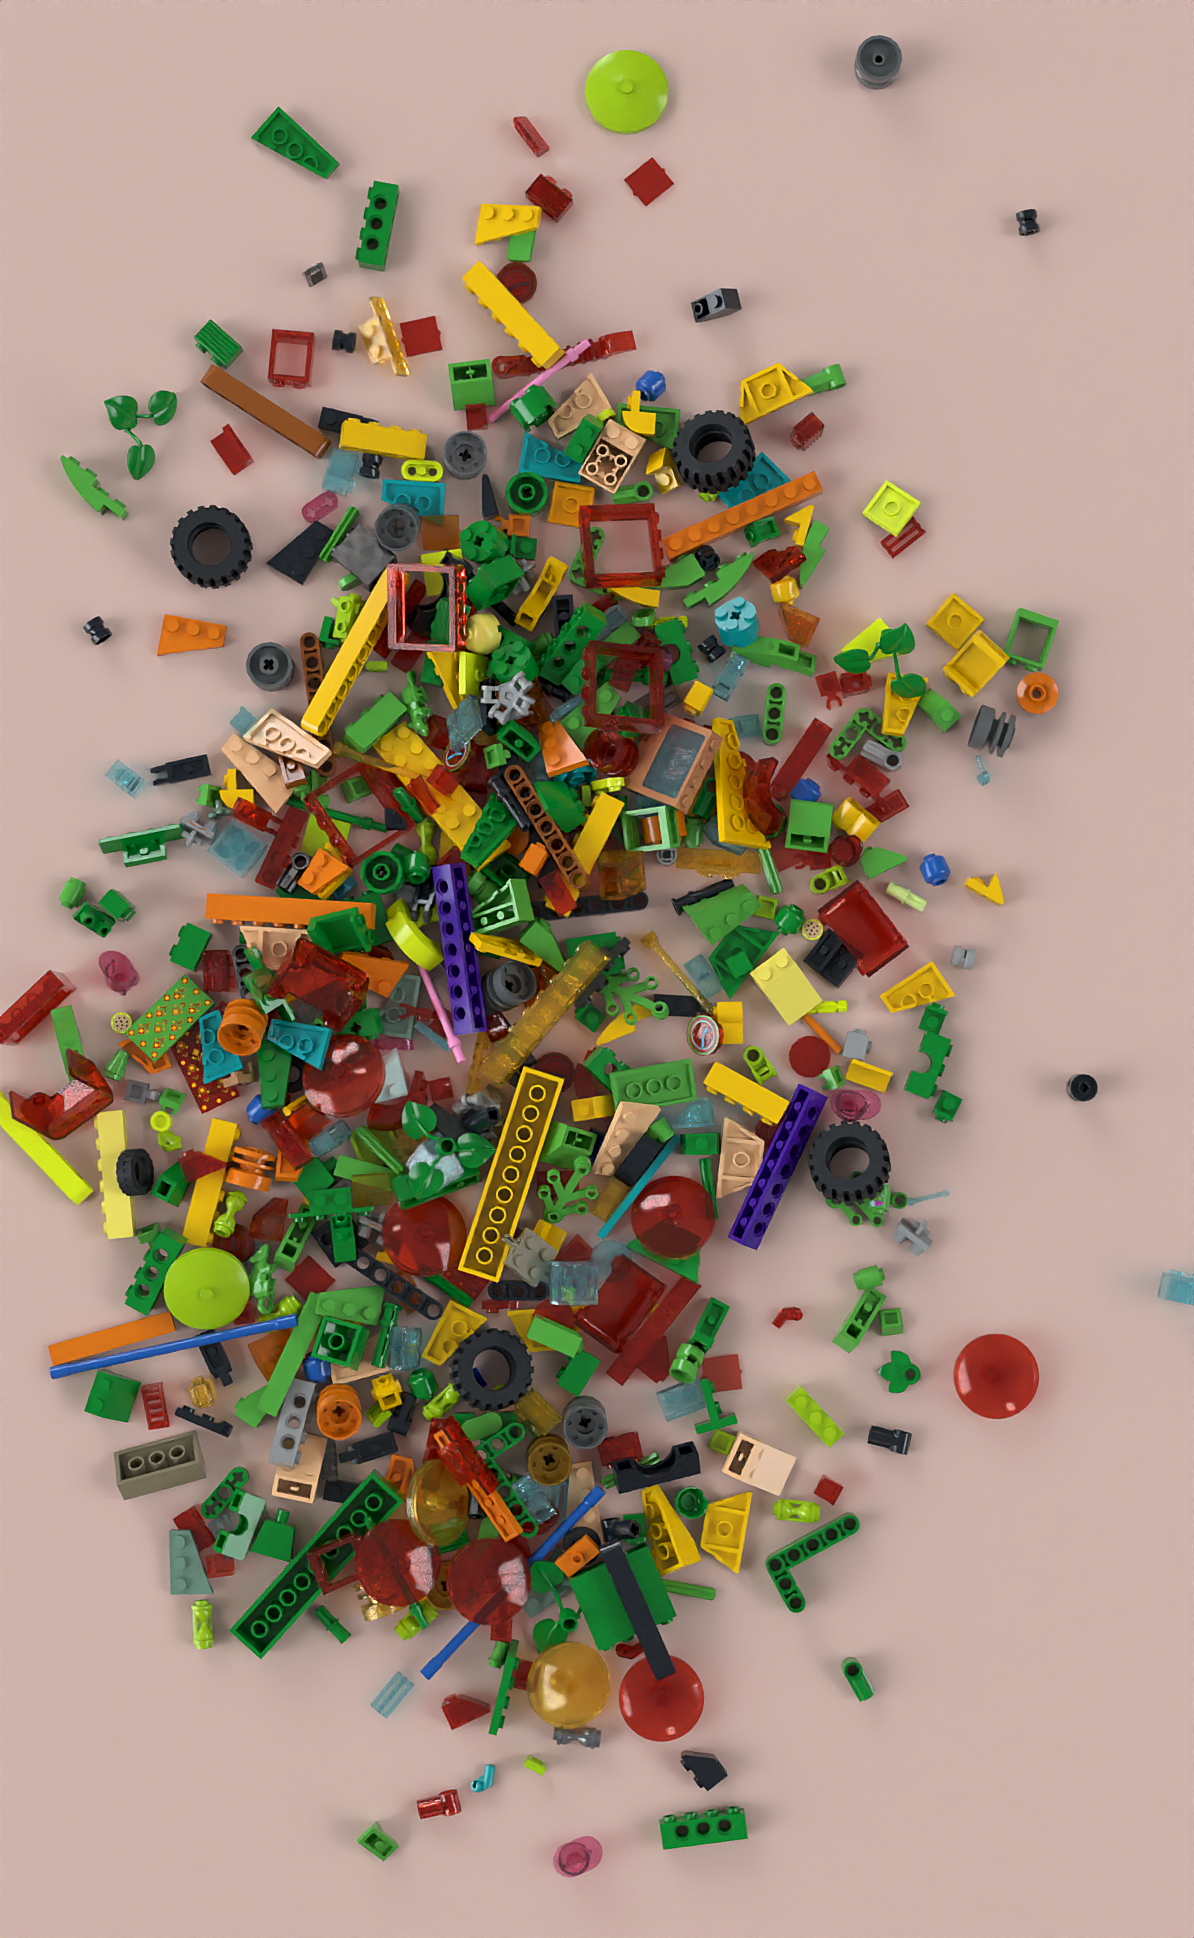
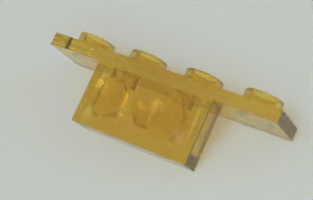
(381, 339)
(717, 862)

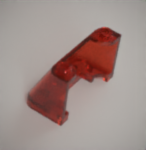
(863, 928)
(322, 982)
(622, 1304)

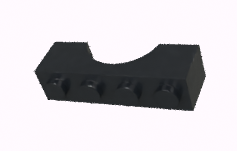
(423, 615)
(680, 1463)

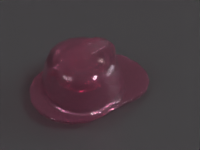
(118, 972)
(855, 1104)
(577, 1856)

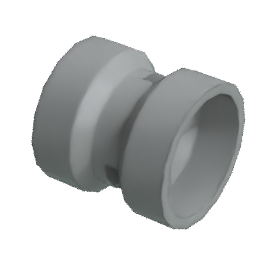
(664, 858)
(962, 957)

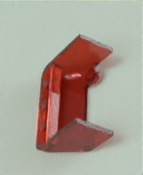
(69, 1107)

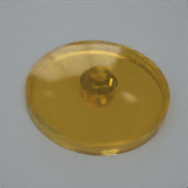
(437, 1504)
(568, 1684)

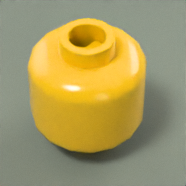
(785, 590)

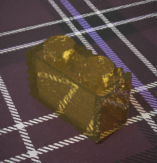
(608, 1199)
(538, 1413)

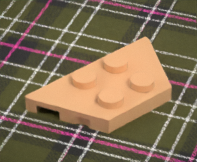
(272, 942)
(739, 1158)

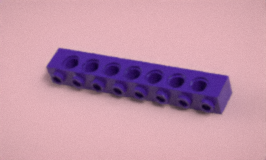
(458, 951)
(777, 1167)

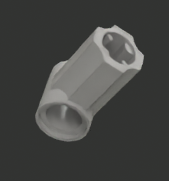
(879, 755)

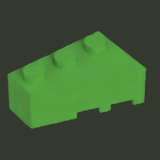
(374, 723)
(504, 909)
(722, 912)

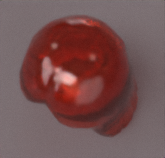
(846, 850)

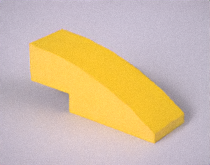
(639, 596)
(620, 1028)

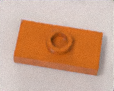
(577, 1555)

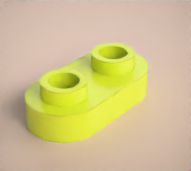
(422, 469)
(607, 785)

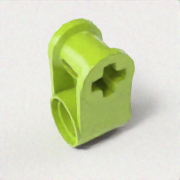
(832, 878)
(759, 1066)

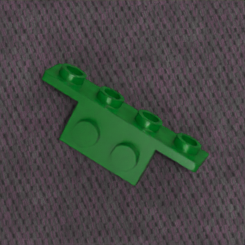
(142, 846)
(257, 984)
(330, 1202)

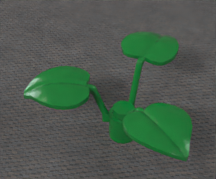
(123, 416)
(891, 641)
(425, 1179)
(547, 1631)

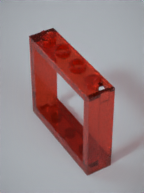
(620, 512)
(396, 606)
(656, 688)
(799, 760)
(380, 790)
(34, 1006)

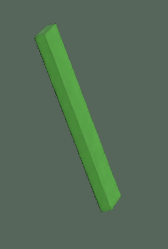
(290, 1358)

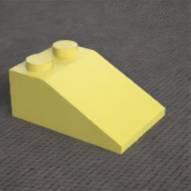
(786, 987)

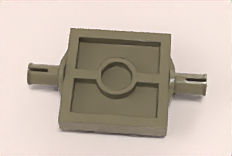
(529, 1256)

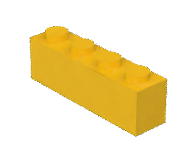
(382, 441)
(745, 1093)

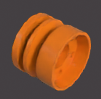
(242, 1027)
(252, 1168)
(338, 1421)

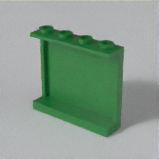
(603, 1606)

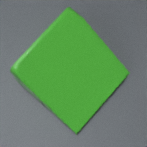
(355, 789)
(891, 1322)

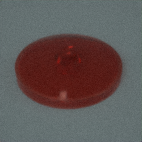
(349, 1077)
(673, 1217)
(424, 1237)
(996, 1376)
(396, 1564)
(488, 1581)
(663, 1707)

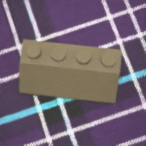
(159, 1465)

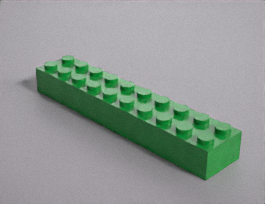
(296, 1584)

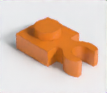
(515, 525)

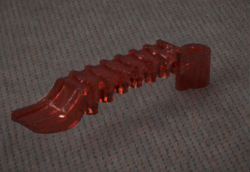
(605, 347)

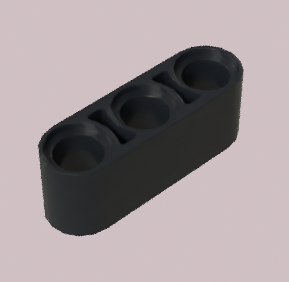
(241, 967)
(637, 1160)
(508, 1294)

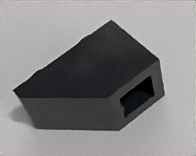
(716, 305)
(706, 1768)

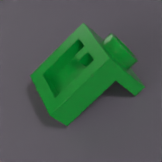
(761, 531)
(522, 547)
(326, 633)
(589, 1017)
(933, 1018)
(946, 1107)
(642, 1535)

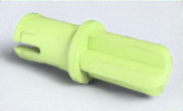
(906, 896)

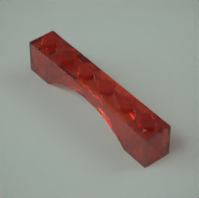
(652, 1330)

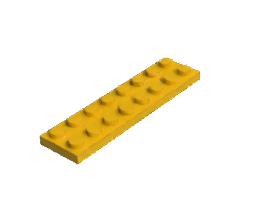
(457, 813)

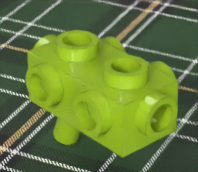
(348, 611)

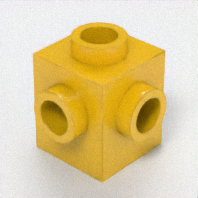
(386, 1391)

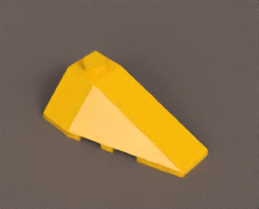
(670, 1541)

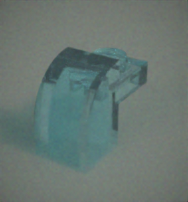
(730, 676)
(126, 779)
(533, 1498)

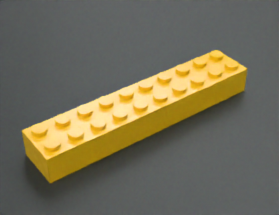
(511, 1173)

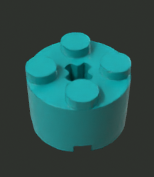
(737, 622)

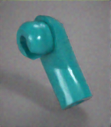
(485, 1781)

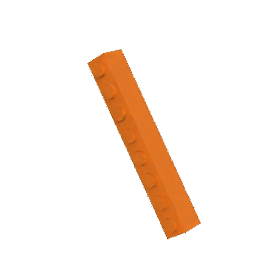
(741, 516)
(277, 910)

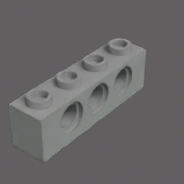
(289, 1457)

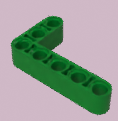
(491, 1462)
(804, 1554)

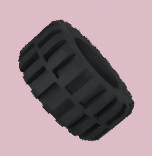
(706, 430)
(191, 527)
(844, 1137)
(518, 1363)

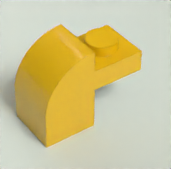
(638, 422)
(230, 796)

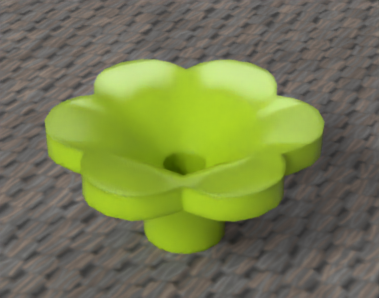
(169, 1141)

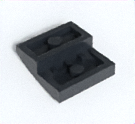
(831, 959)

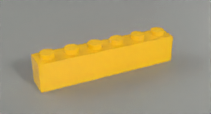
(513, 315)
(592, 839)
(209, 1189)

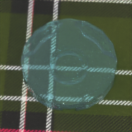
(605, 1253)

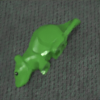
(414, 700)
(261, 1280)

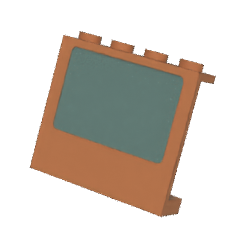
(674, 763)

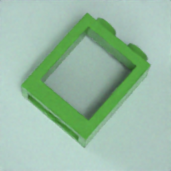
(1037, 620)
(668, 828)
(555, 1336)

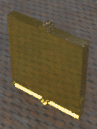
(371, 1189)

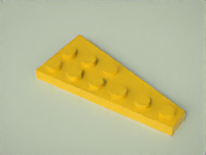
(733, 821)

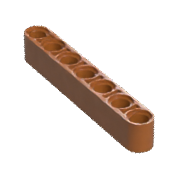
(266, 411)
(310, 675)
(552, 837)

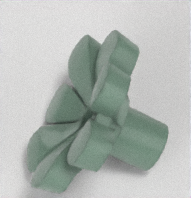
(219, 811)

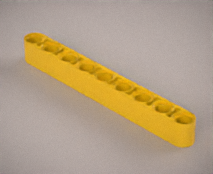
(349, 660)

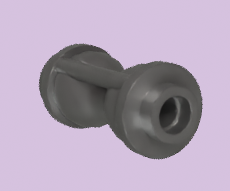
(587, 1737)

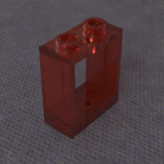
(291, 337)
(319, 1569)

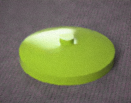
(626, 92)
(206, 1288)

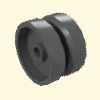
(889, 58)
(270, 654)

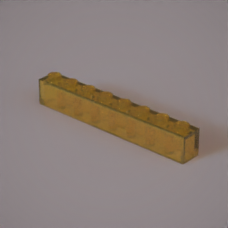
(544, 1013)

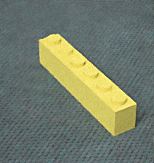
(117, 1206)

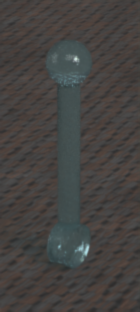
(945, 1193)

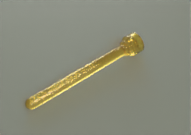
(342, 750)
(650, 940)

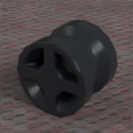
(709, 563)

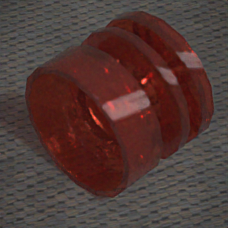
(611, 752)

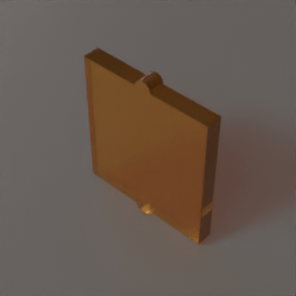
(440, 532)

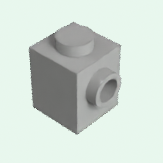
(856, 1045)

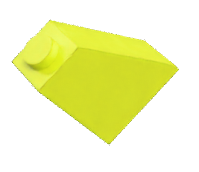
(868, 639)

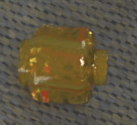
(202, 1392)

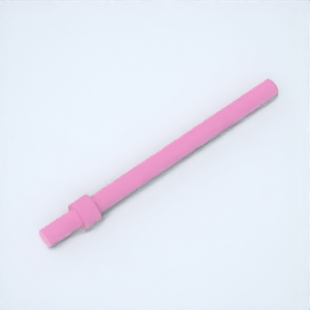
(571, 355)
(453, 1041)

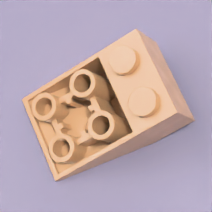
(612, 456)
(758, 1463)
(304, 1479)

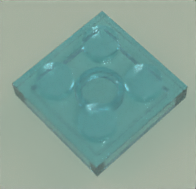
(464, 723)

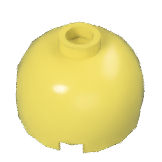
(482, 634)

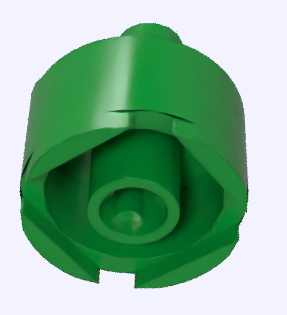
(533, 407)
(522, 483)
(483, 542)
(512, 660)
(379, 862)

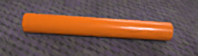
(822, 1033)

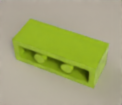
(814, 1416)

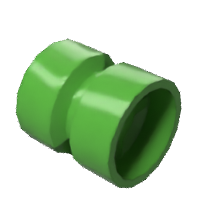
(480, 887)
(687, 1362)

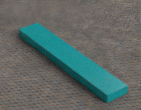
(638, 1187)

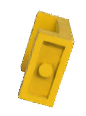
(975, 664)

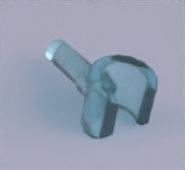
(984, 777)

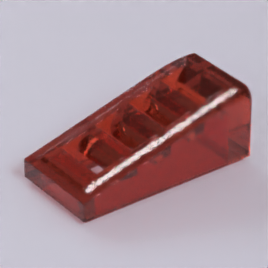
(153, 1388)

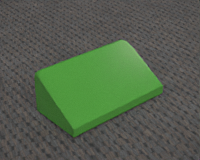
(521, 247)

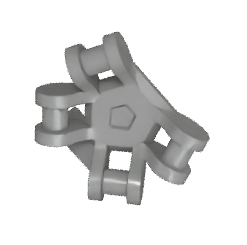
(510, 697)
(479, 1101)

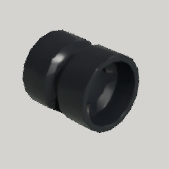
(1081, 1087)

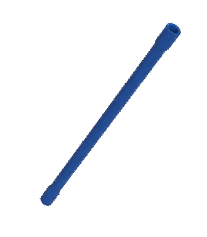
(276, 1324)
(589, 1501)

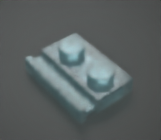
(680, 1400)

